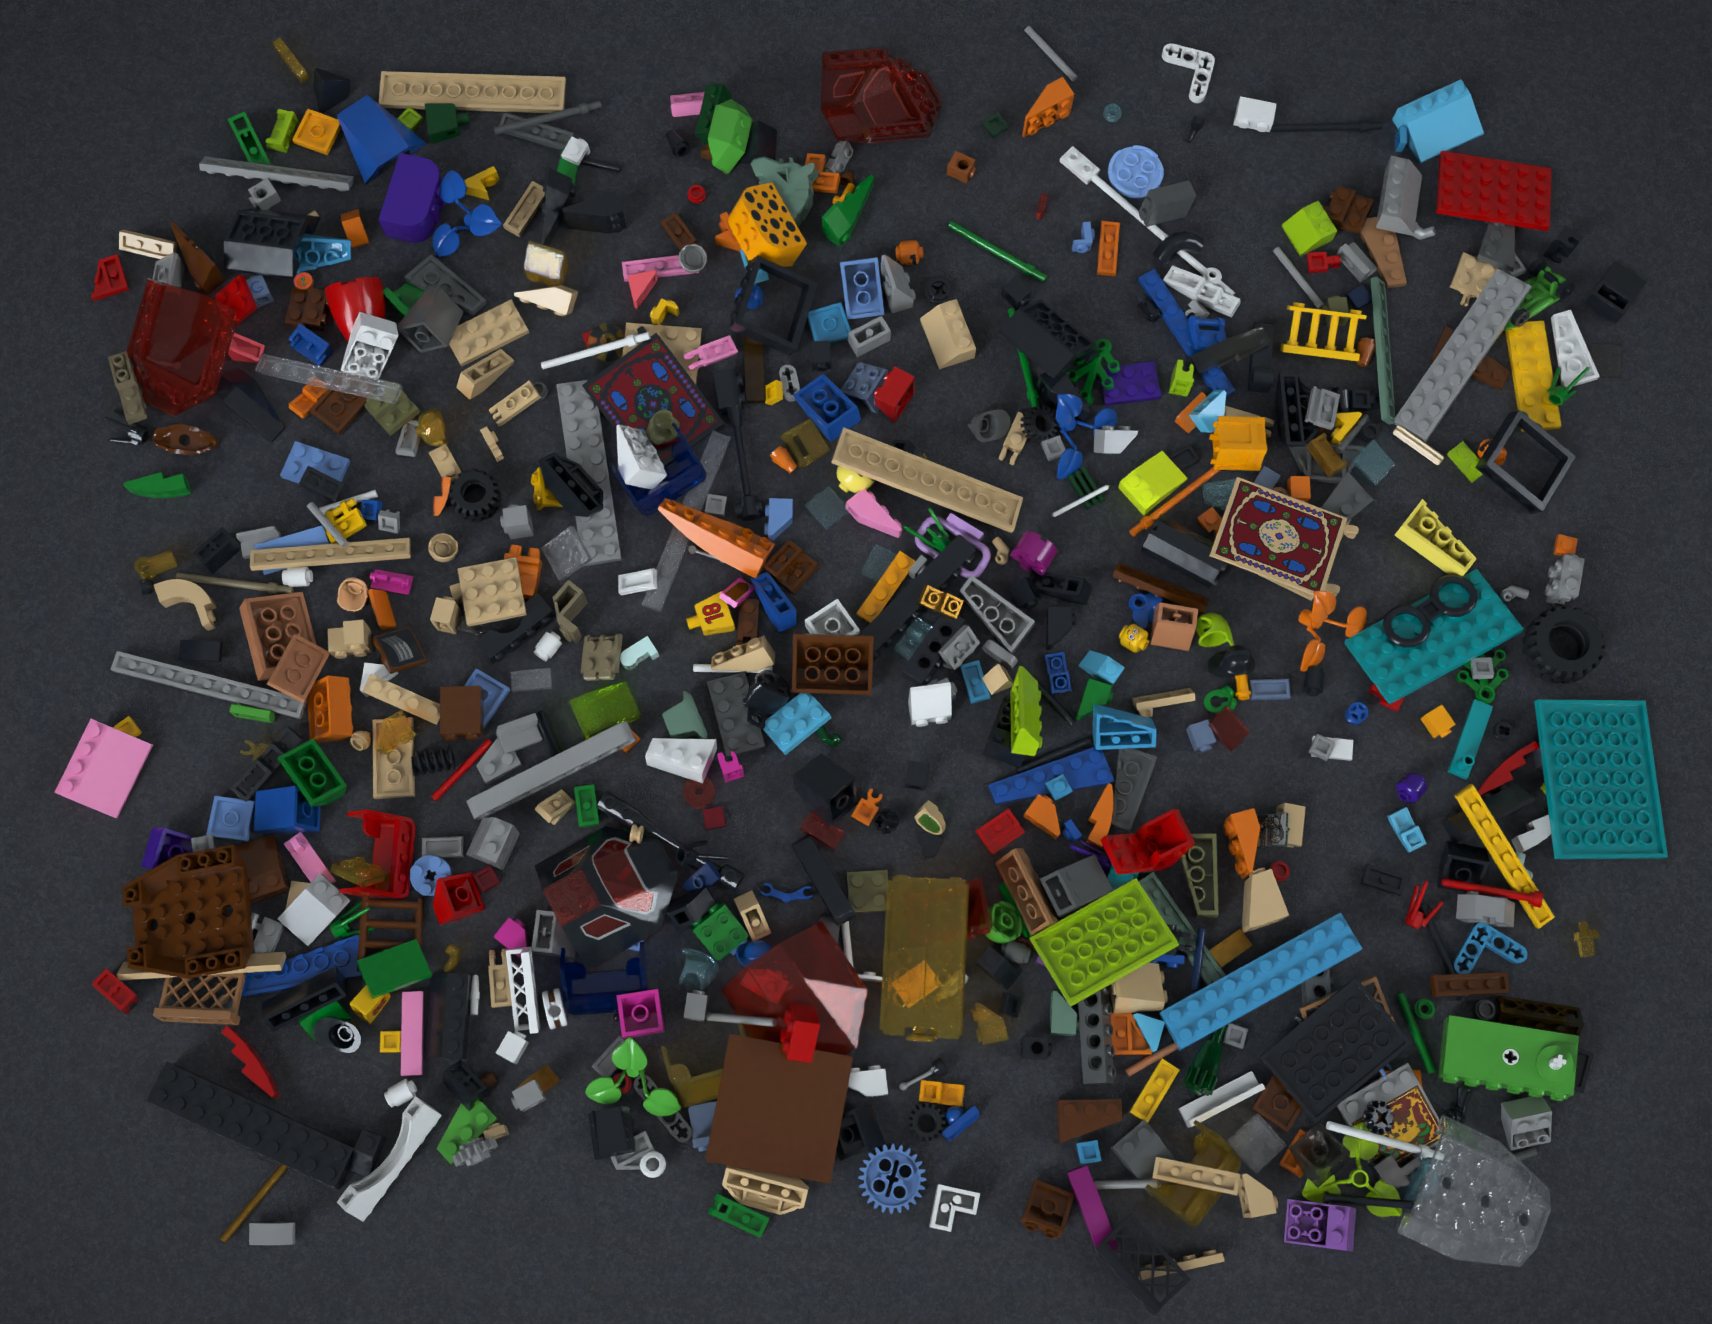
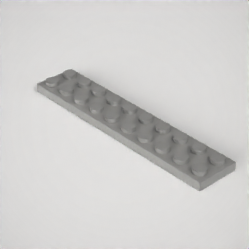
(1462, 354)
(586, 446)

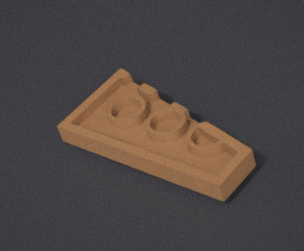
(1385, 251)

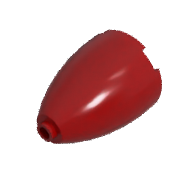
(352, 297)

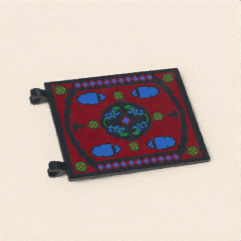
(648, 382)

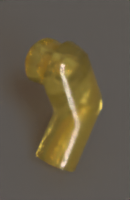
(453, 960)

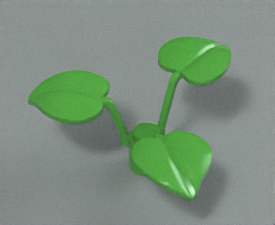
(632, 1060)

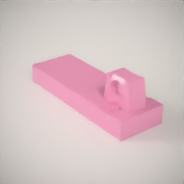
(307, 858)

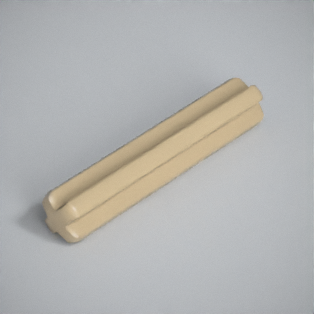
(1419, 445)

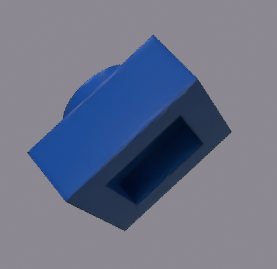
(370, 509)
(1070, 831)

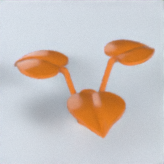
(1323, 605)

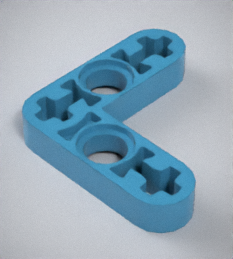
(1487, 941)

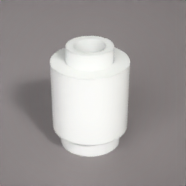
(297, 576)
(547, 646)
(400, 1093)

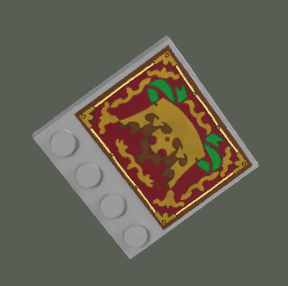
(1414, 1114)

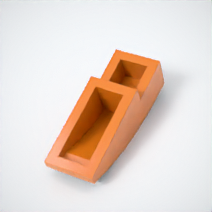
(1101, 817)

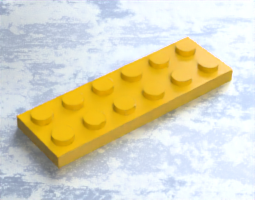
(1532, 373)

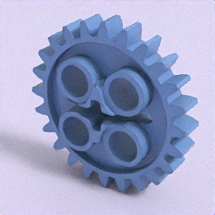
(910, 1184)

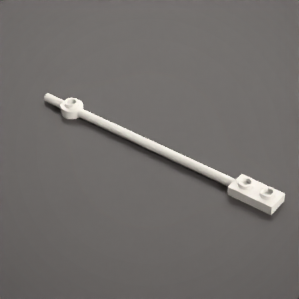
(1087, 171)

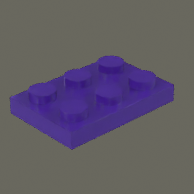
(1132, 384)

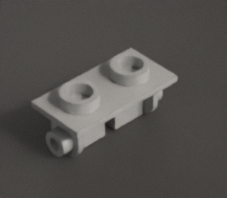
(842, 154)

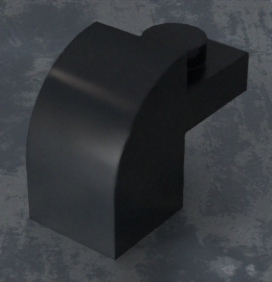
(1390, 1172)

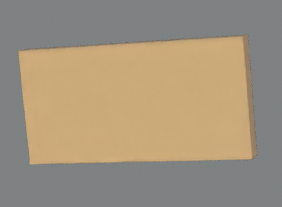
(393, 771)

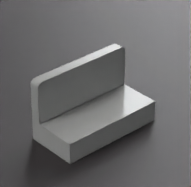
(1356, 261)
(253, 537)
(519, 733)

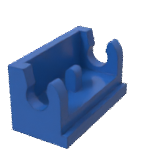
(310, 345)

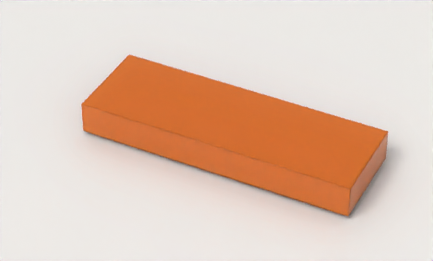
(1108, 248)

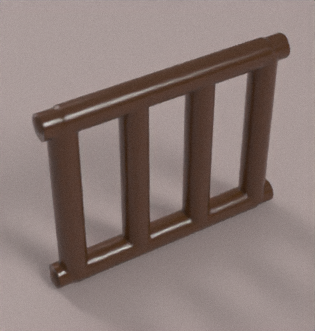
(365, 922)

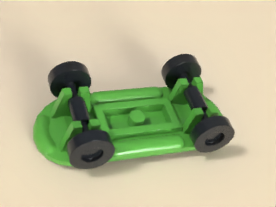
(1545, 290)

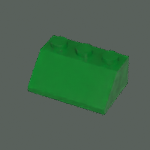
(313, 774)

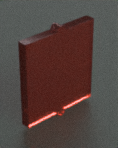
(1228, 728)

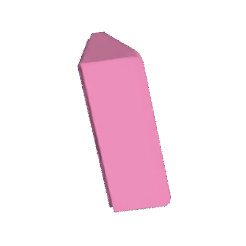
(686, 104)

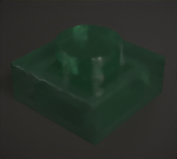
(995, 125)

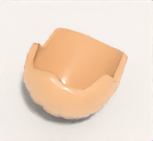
(352, 594)

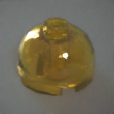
(432, 427)

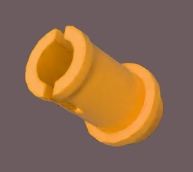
(1242, 687)

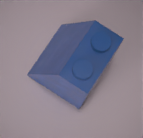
(285, 812)

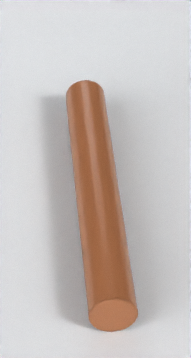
(1151, 1059)

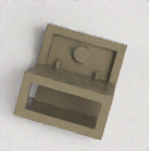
(570, 611)

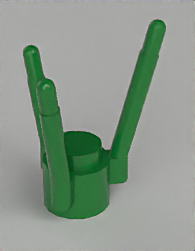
(1560, 394)
(939, 540)
(341, 924)

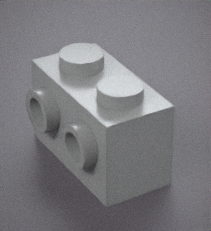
(869, 336)
(517, 522)

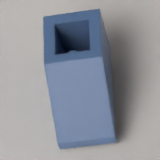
(780, 517)

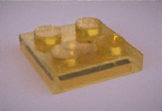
(359, 871)

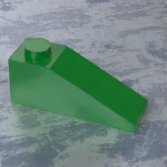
(248, 139)

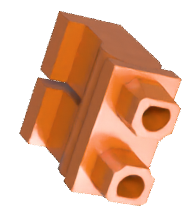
(529, 569)

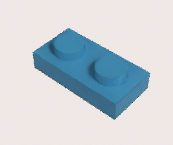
(974, 684)

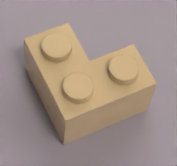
(351, 639)

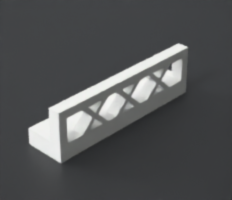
(530, 989)
(1221, 1099)

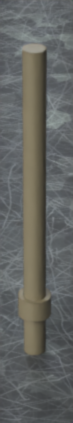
(271, 588)

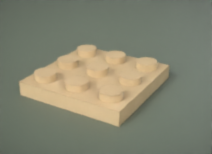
(492, 591)

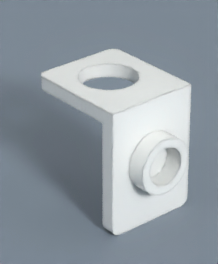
(870, 976)

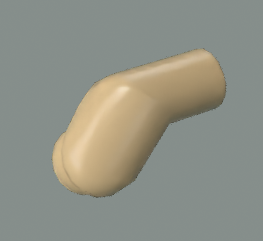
(1003, 551)

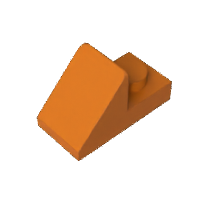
(726, 238)

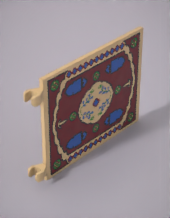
(1280, 537)

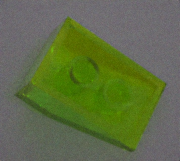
(604, 709)

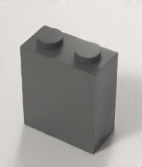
(1167, 203)

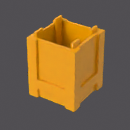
(1238, 443)

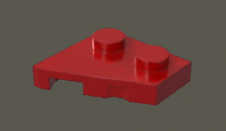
(109, 278)

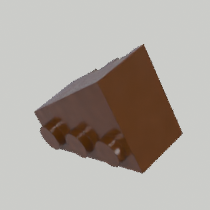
(1085, 1116)

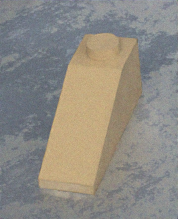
(483, 373)

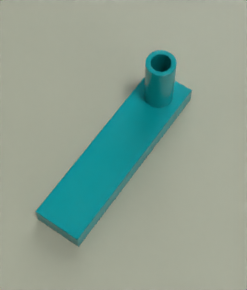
(1470, 739)

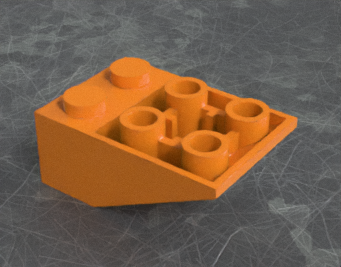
(1051, 105)
(1243, 835)

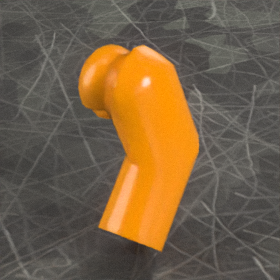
(849, 188)

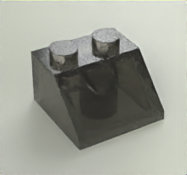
(1319, 1154)

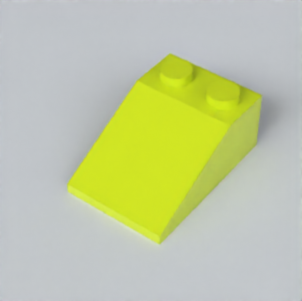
(1152, 482)

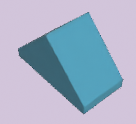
(1151, 1030)

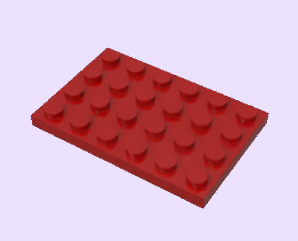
(1494, 190)

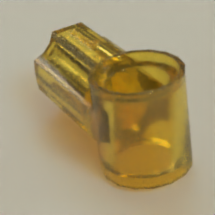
(157, 564)

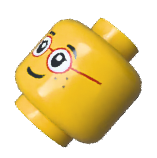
(1134, 638)

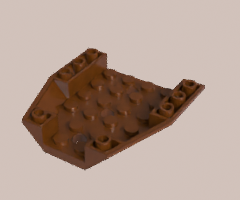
(187, 884)

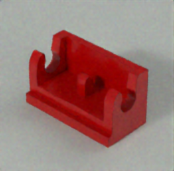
(115, 991)

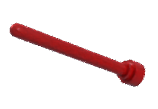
(1534, 898)

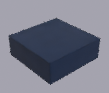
(1359, 297)

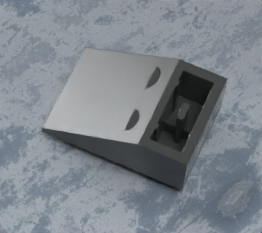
(1076, 885)

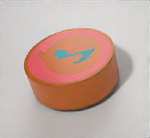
(303, 281)

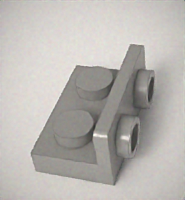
(959, 647)

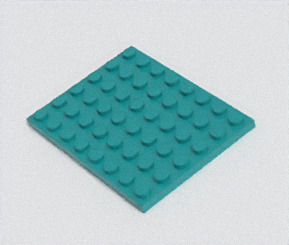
(1600, 779)

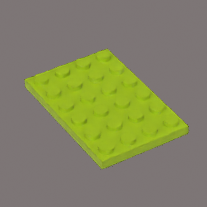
(1103, 942)

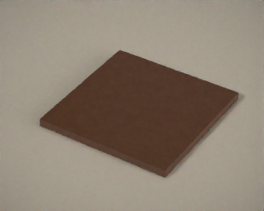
(778, 1110)

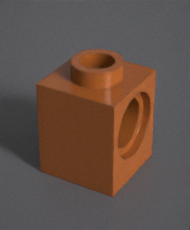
(961, 160)

